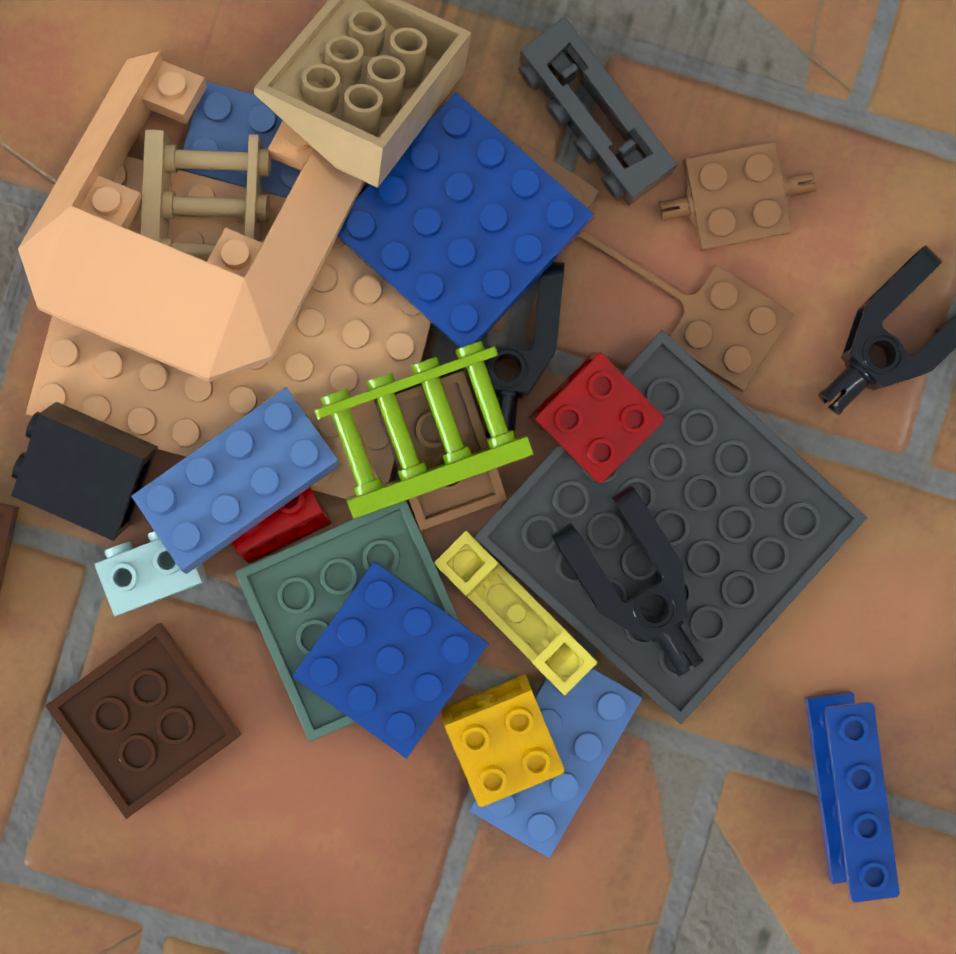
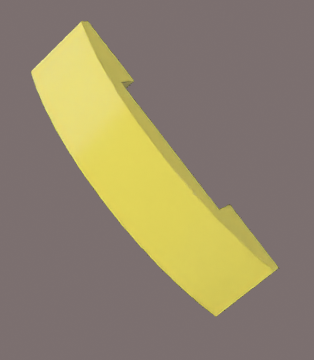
(515, 613)

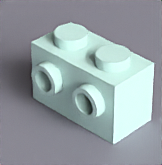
(143, 575)

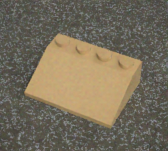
(365, 81)

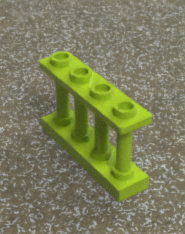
(414, 476)

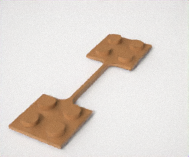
(722, 325)

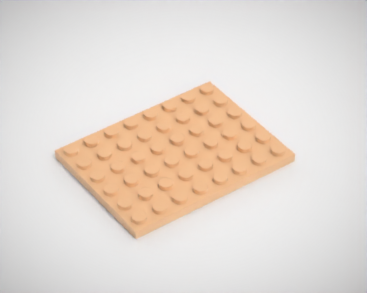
(341, 337)

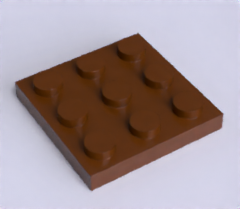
(143, 720)

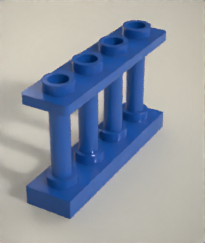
(852, 796)

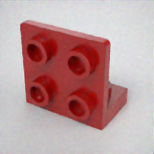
(597, 416)
(286, 525)

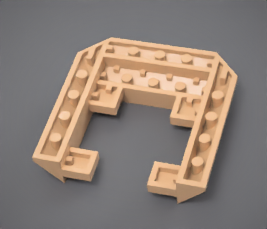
(157, 298)

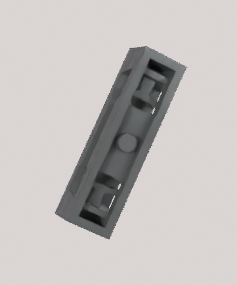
(549, 53)

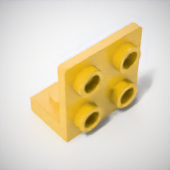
(502, 740)

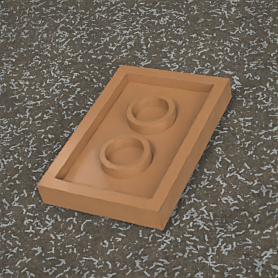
(465, 495)

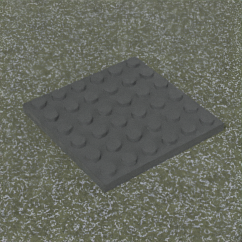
(727, 497)

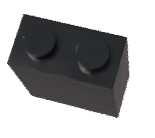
(82, 469)

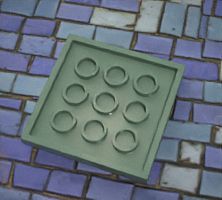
(307, 584)

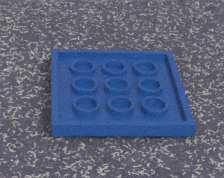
(463, 223)

